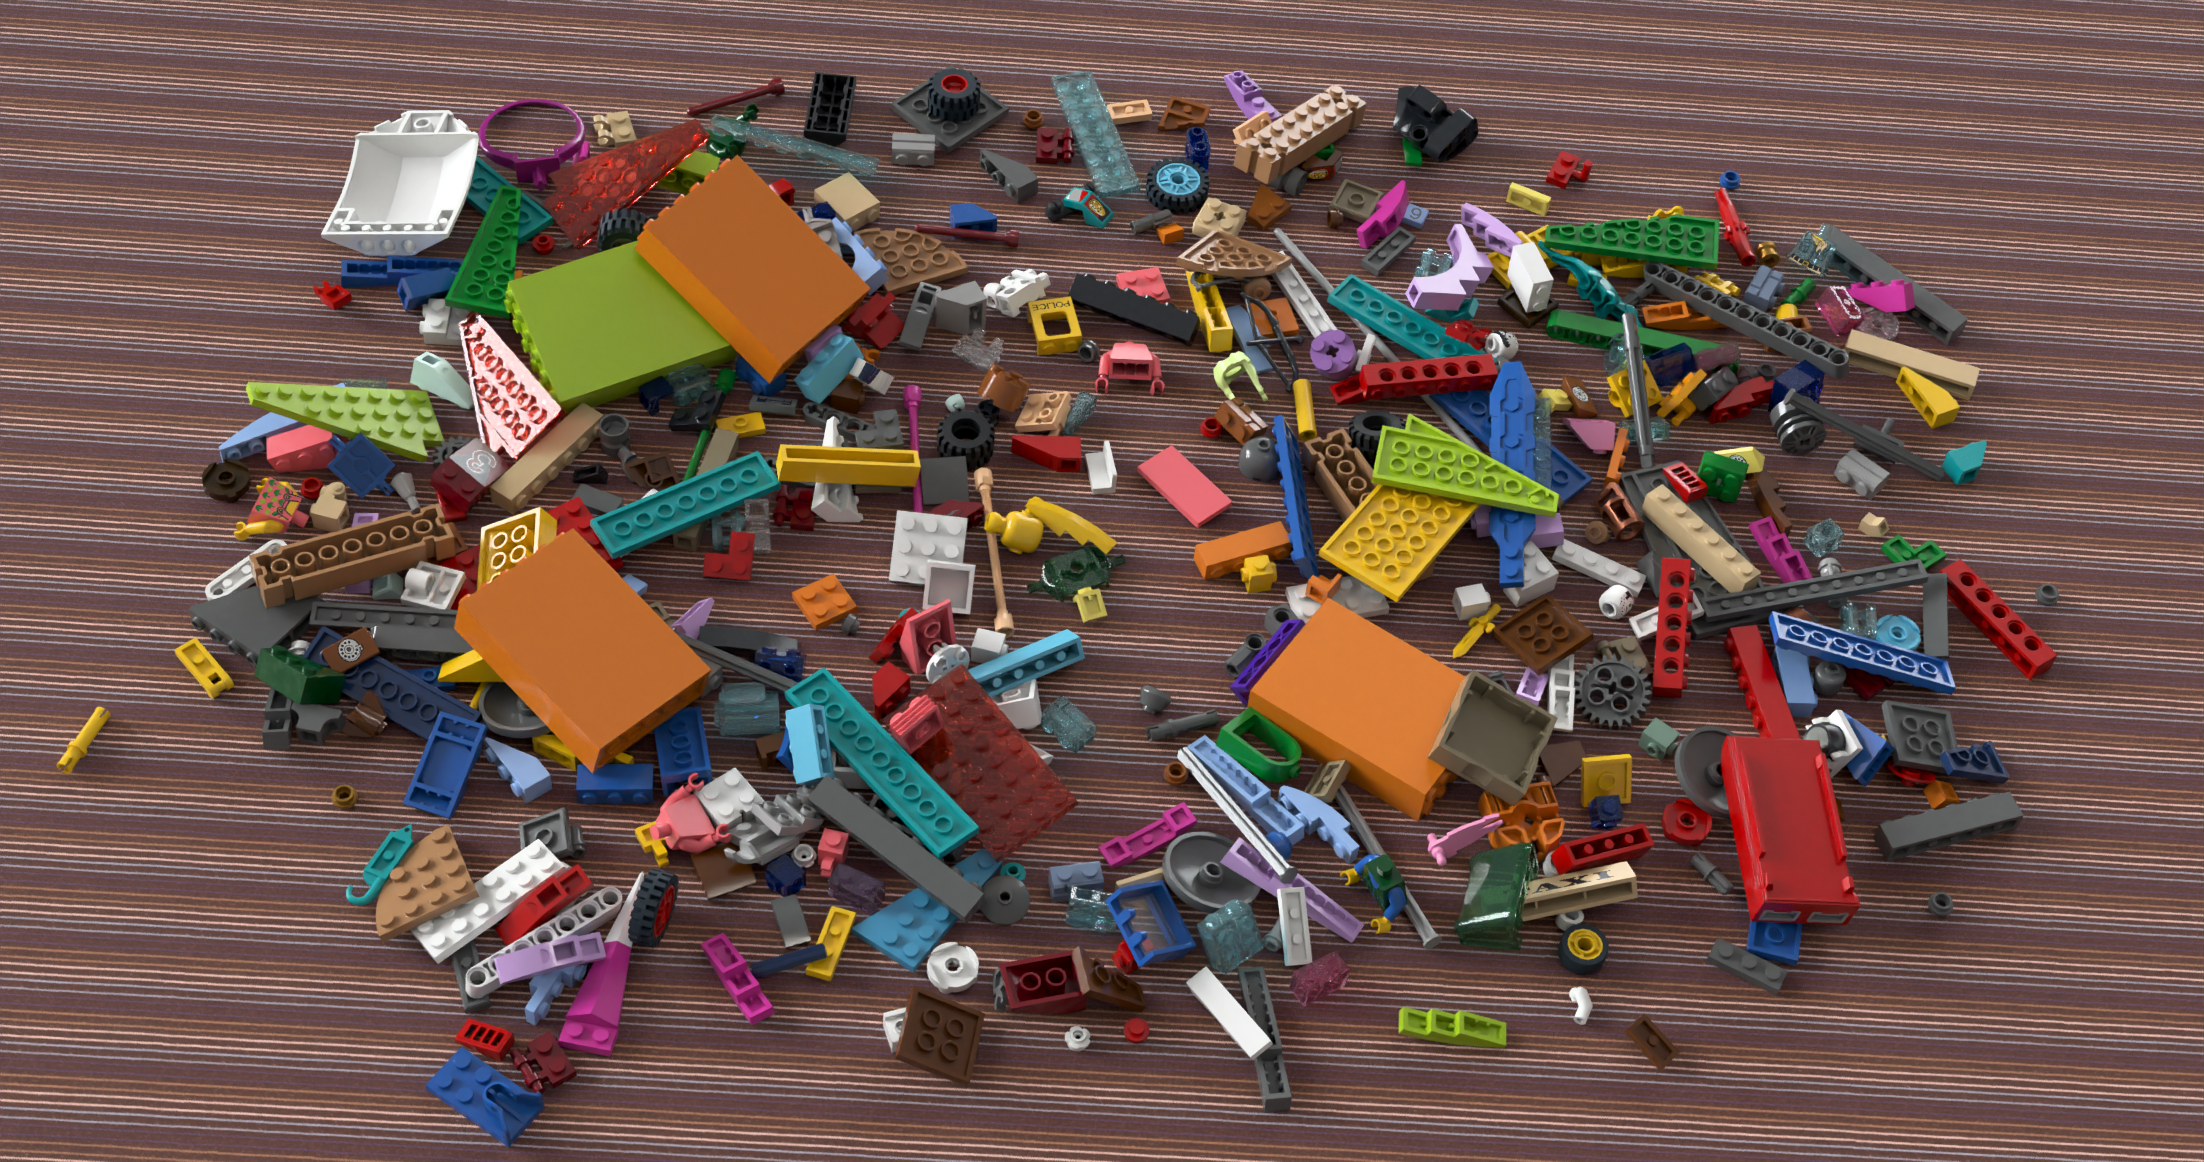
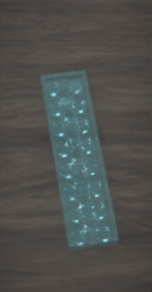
(1095, 134)
(787, 143)

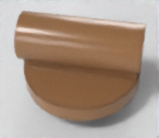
(1597, 532)

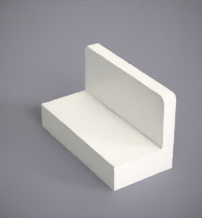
(1101, 470)

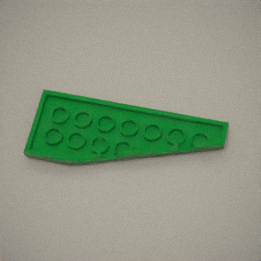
(1669, 240)

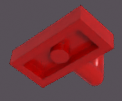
(1565, 169)

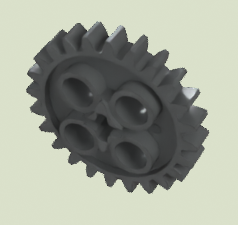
(1619, 673)

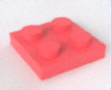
(1145, 283)

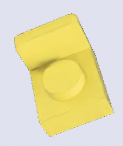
(1090, 604)

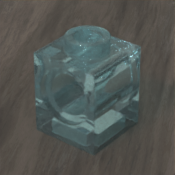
(1823, 537)

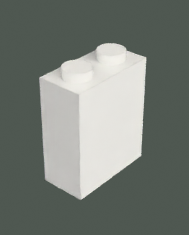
(1530, 277)

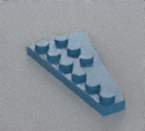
(917, 922)

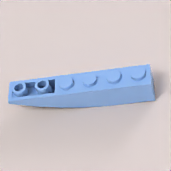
(254, 436)

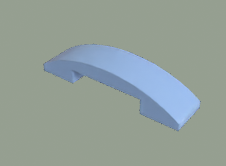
(1243, 333)

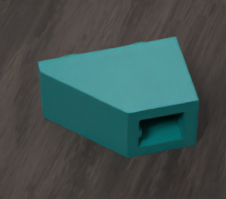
(1964, 463)

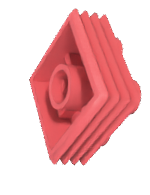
(916, 724)

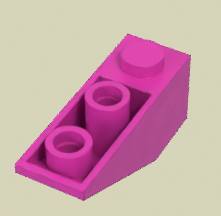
(1886, 297)

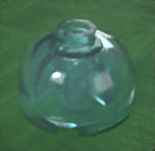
(1616, 358)

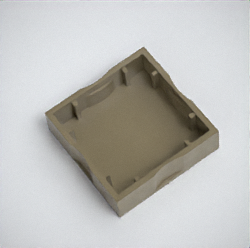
(1492, 738)

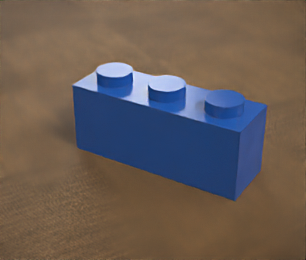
(616, 784)

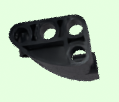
(1439, 130)

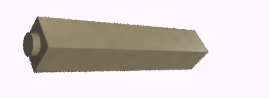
(720, 452)

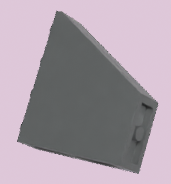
(246, 624)

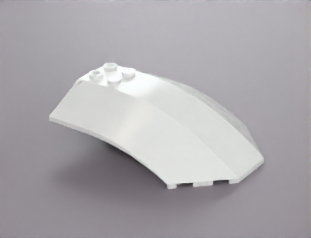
(405, 185)

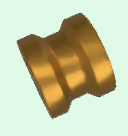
(1767, 254)

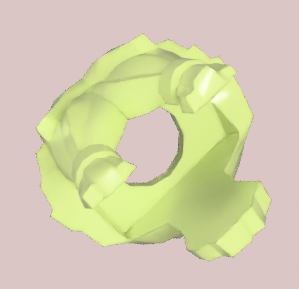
(1233, 367)

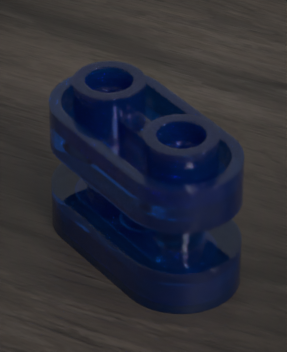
(1198, 147)

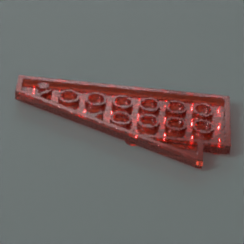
(507, 397)

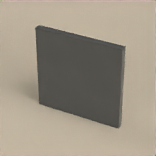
(944, 480)

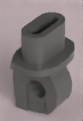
(626, 457)

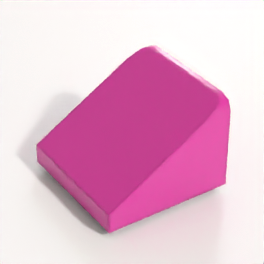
(583, 153)

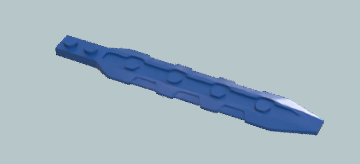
(1512, 445)

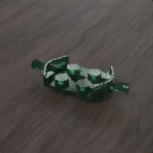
(1061, 580)

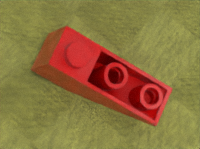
(1052, 452)

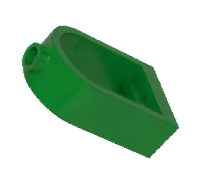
(1252, 759)

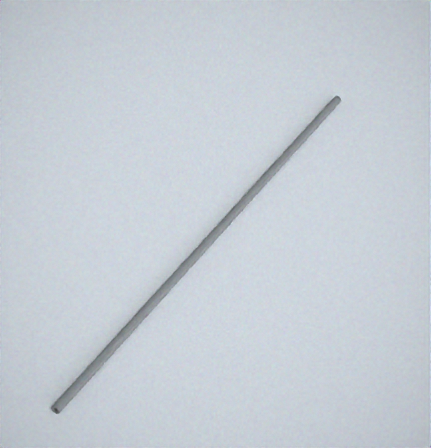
(1379, 344)

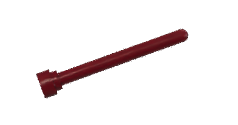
(774, 87)
(1009, 237)

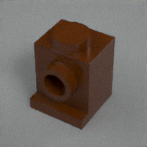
(767, 750)

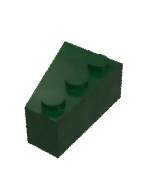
(298, 677)

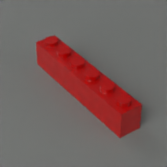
(1759, 683)

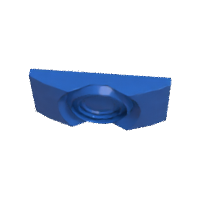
(446, 765)

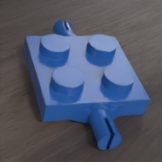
(361, 465)

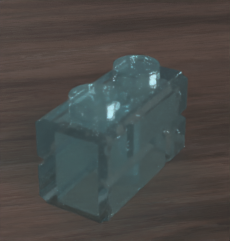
(1068, 724)
(1089, 910)

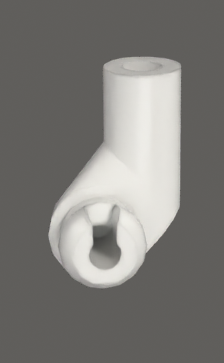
(1584, 1002)

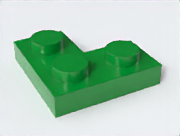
(1900, 551)

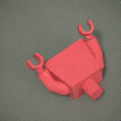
(1130, 362)
(685, 823)

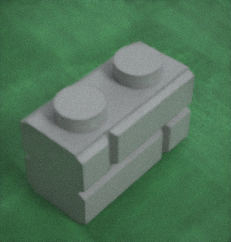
(913, 149)
(1861, 474)

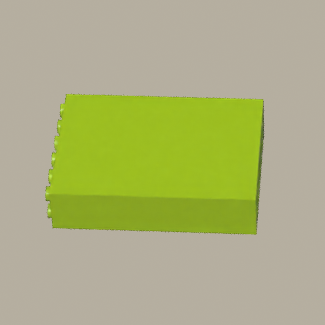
(608, 327)

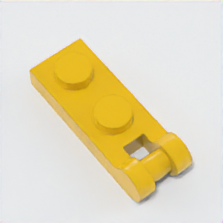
(204, 667)

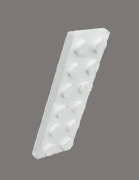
(498, 896)

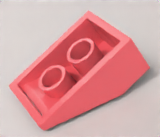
(925, 631)

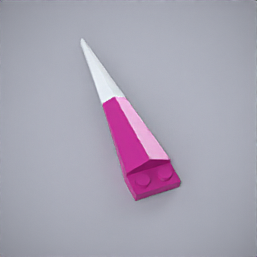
(597, 1009)

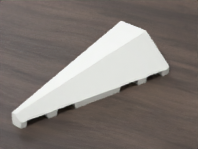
(835, 500)

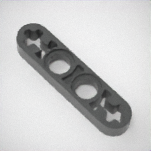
(827, 412)

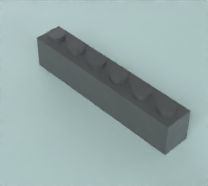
(1947, 826)

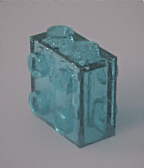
(1230, 936)

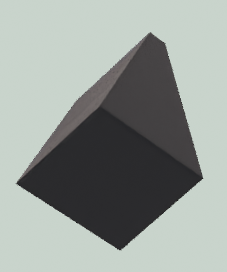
(591, 475)

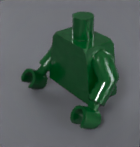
(726, 146)

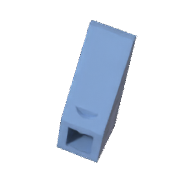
(522, 770)

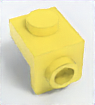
(1558, 399)

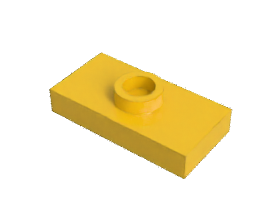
(745, 425)

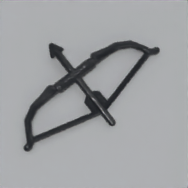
(1263, 342)

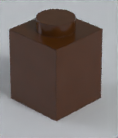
(848, 396)

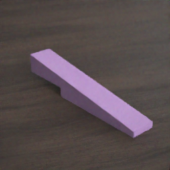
(1254, 867)

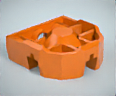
(1534, 805)

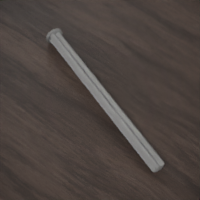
(1373, 847)

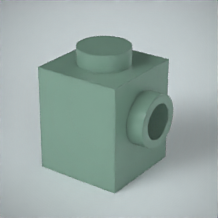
(1659, 740)

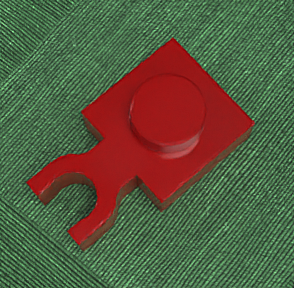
(333, 297)

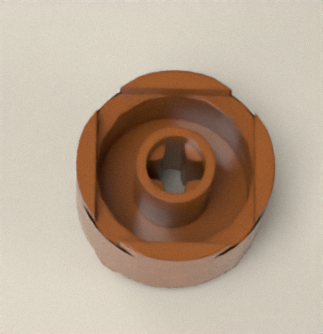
(1004, 388)

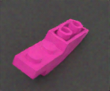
(1387, 218)

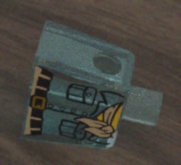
(1815, 251)

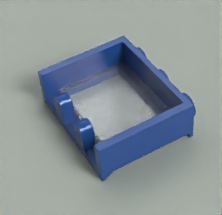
(1150, 923)

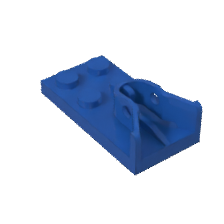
(682, 749)
(485, 1096)

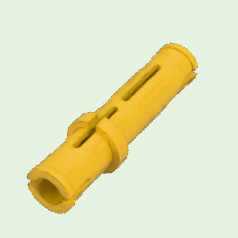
(78, 748)

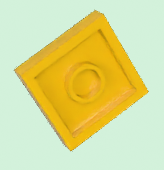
(1606, 777)

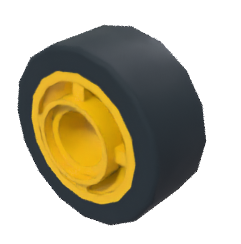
(1583, 937)

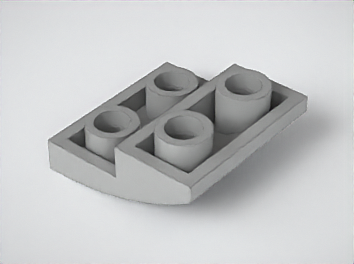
(787, 815)

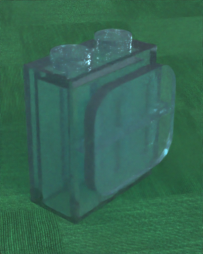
(747, 709)

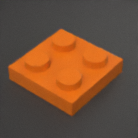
(824, 602)

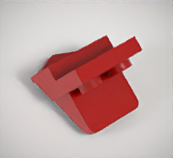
(875, 321)

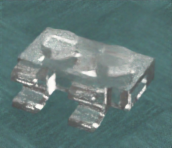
(975, 353)

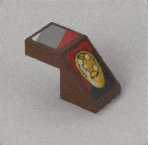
(1322, 170)

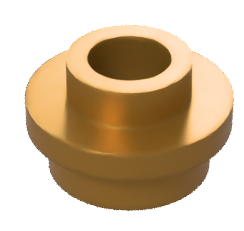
(341, 792)

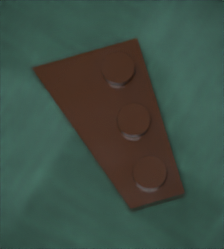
(1105, 985)

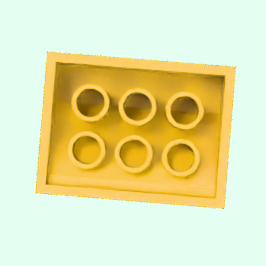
(511, 540)

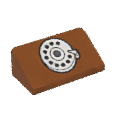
(1579, 397)
(351, 651)

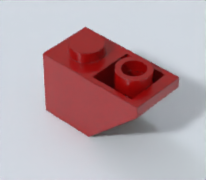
(888, 688)

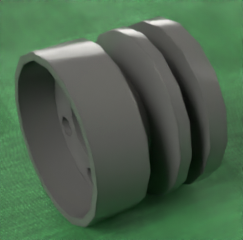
(1796, 429)

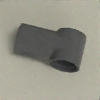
(1245, 654)

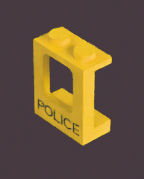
(1052, 310)

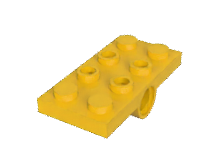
(1501, 262)

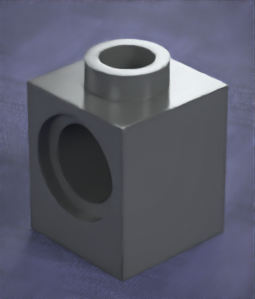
(1277, 616)

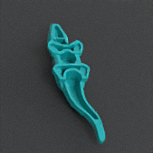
(1593, 286)

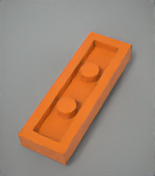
(1617, 459)

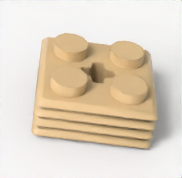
(1219, 216)

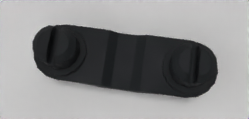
(1057, 210)

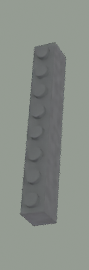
(1866, 267)
(896, 848)

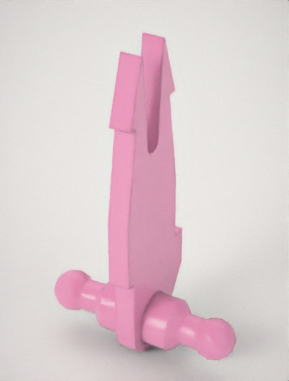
(1460, 838)

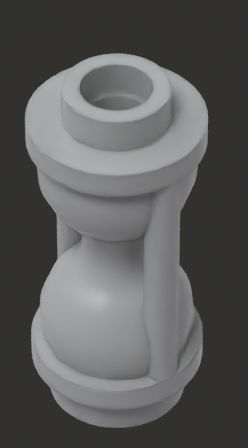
(1829, 567)

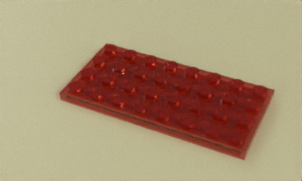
(988, 766)

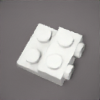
(441, 323)

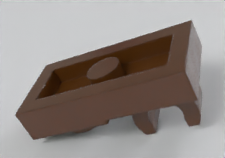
(1652, 1041)

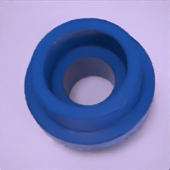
(1730, 180)

